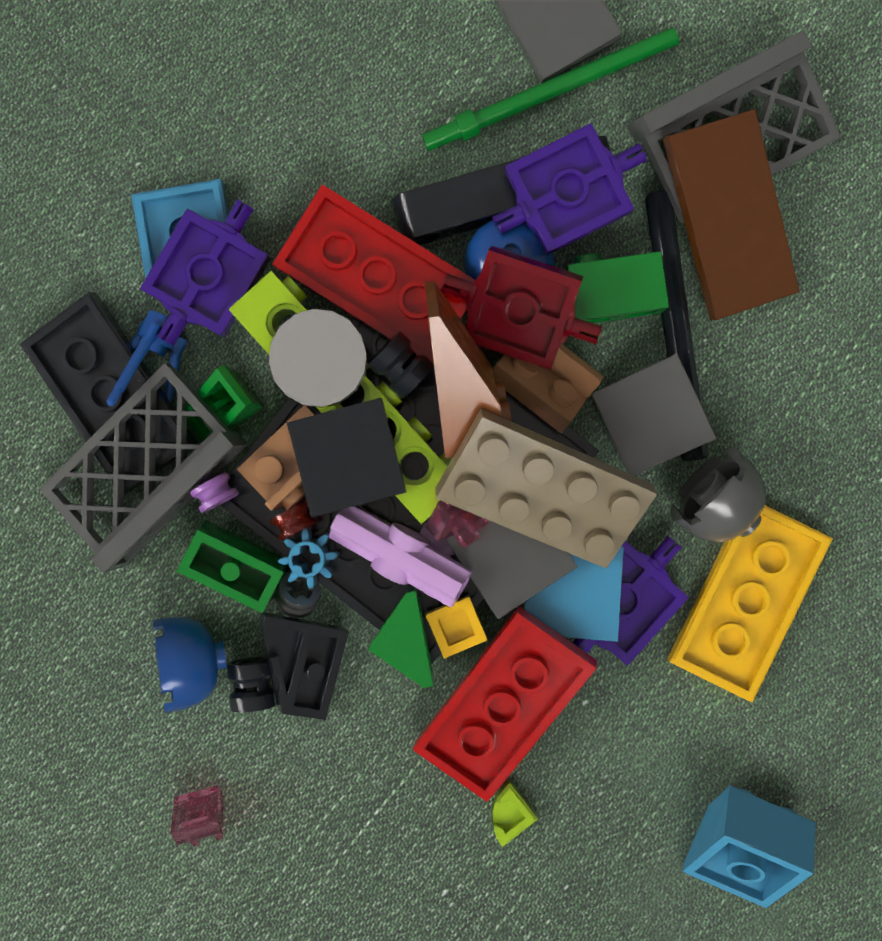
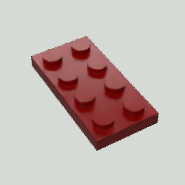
(366, 268)
(504, 704)

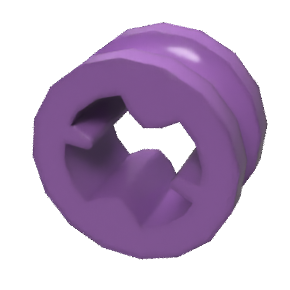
(214, 492)

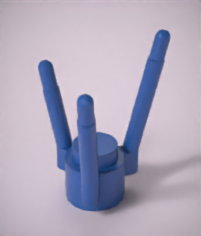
(145, 340)

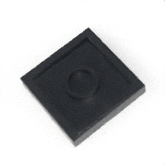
(346, 457)

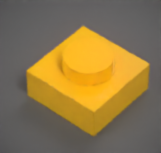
(456, 627)

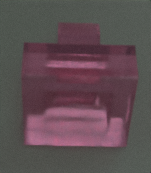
(450, 519)
(198, 816)

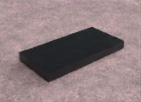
(80, 362)

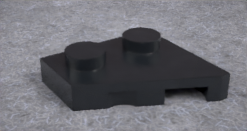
(302, 662)

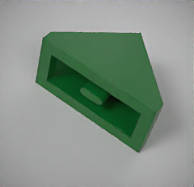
(228, 398)
(404, 640)

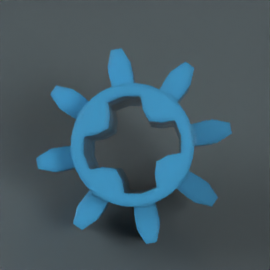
(302, 568)

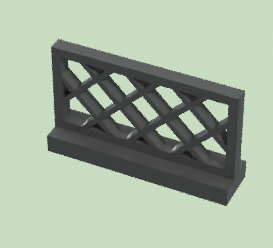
(732, 86)
(159, 504)

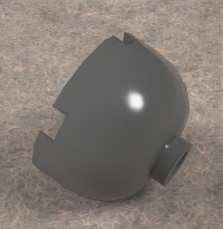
(721, 499)

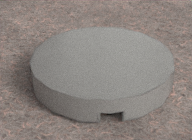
(318, 358)

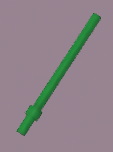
(469, 123)

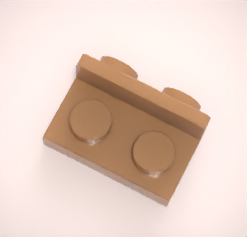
(552, 393)
(275, 469)

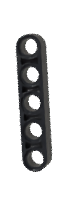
(456, 203)

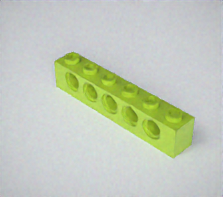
(261, 313)

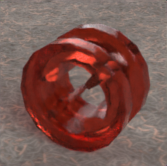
(293, 521)

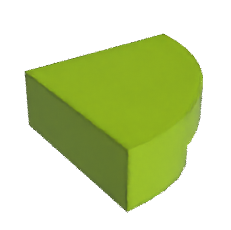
(511, 813)

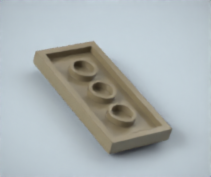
(544, 489)

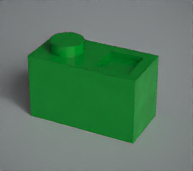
(619, 287)
(232, 566)

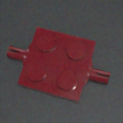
(522, 307)

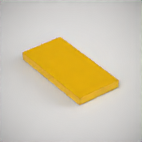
(749, 603)

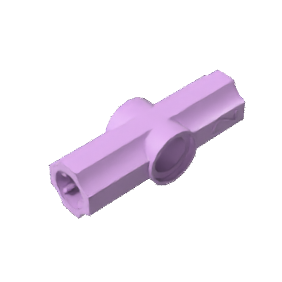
(400, 554)

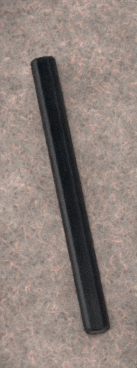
(676, 317)

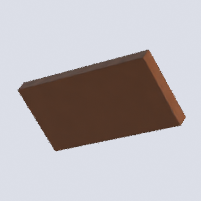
(731, 214)

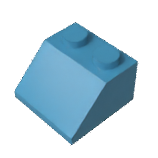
(751, 847)

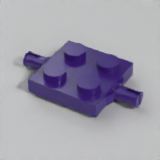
(569, 189)
(204, 272)
(645, 600)

